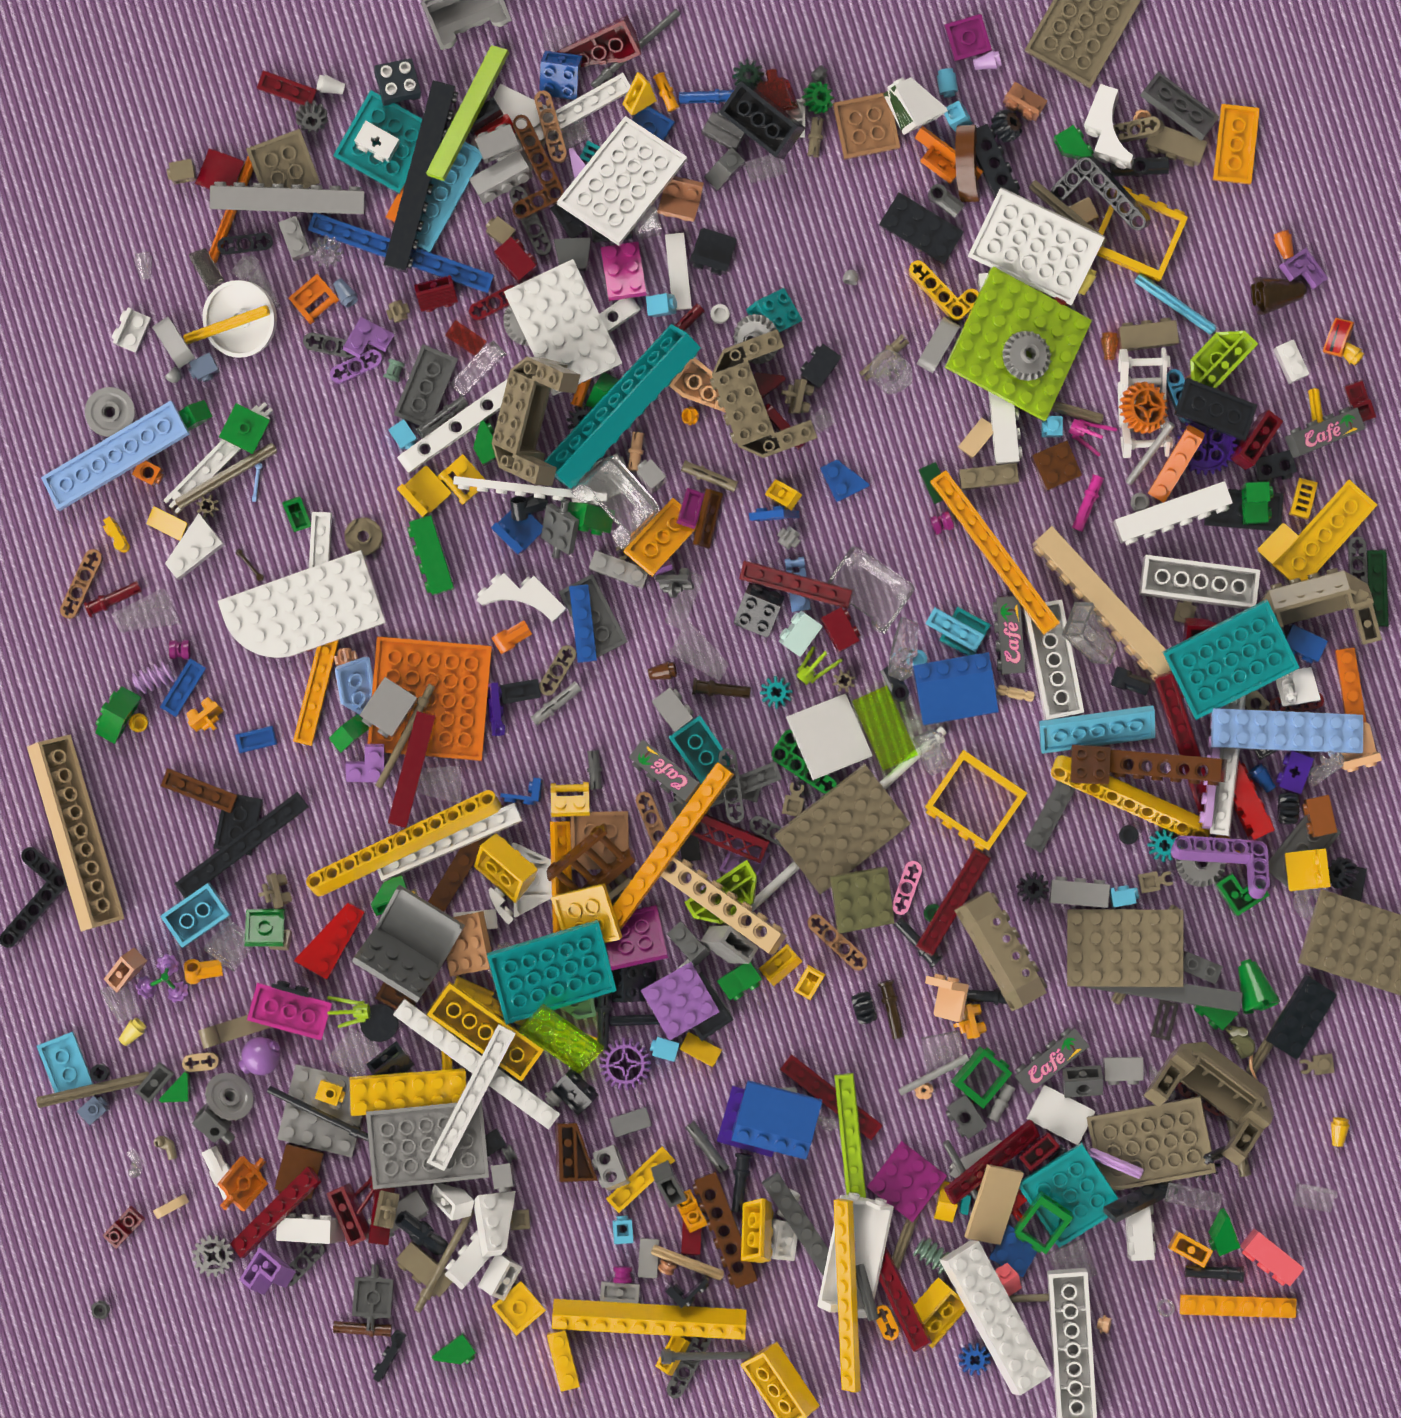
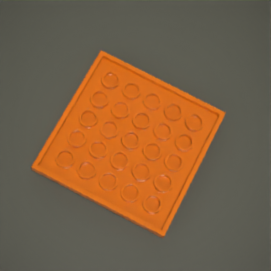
(459, 695)

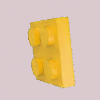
(519, 1308)

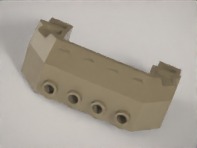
(744, 403)
(523, 415)
(1325, 595)
(977, 920)
(1222, 1086)

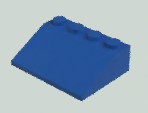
(955, 688)
(776, 1120)

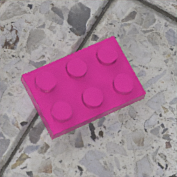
(623, 271)

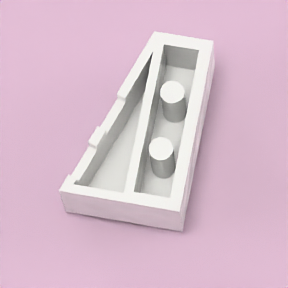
(194, 548)
(310, 1229)

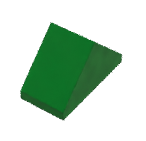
(600, 389)
(297, 514)
(348, 733)
(179, 1090)

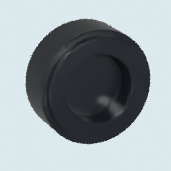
(1128, 835)

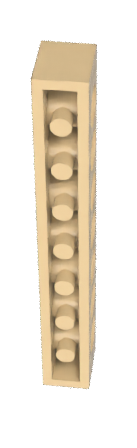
(774, 935)

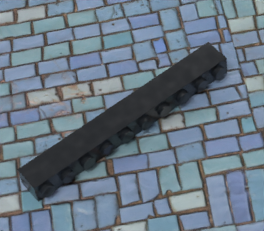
(418, 183)

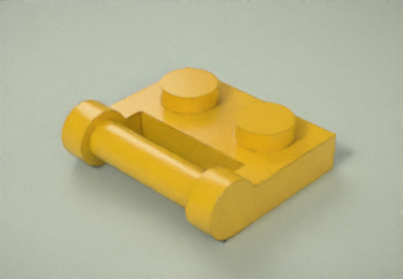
(461, 468)
(113, 530)
(570, 805)

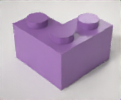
(266, 1269)

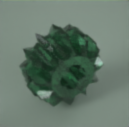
(755, 78)

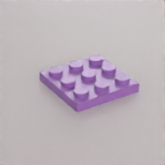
(680, 1001)

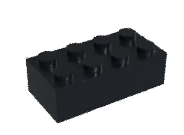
(762, 120)

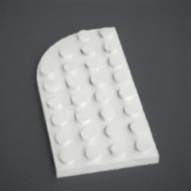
(305, 608)

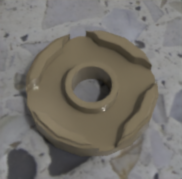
(359, 525)

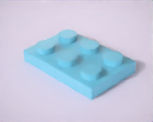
(64, 1063)

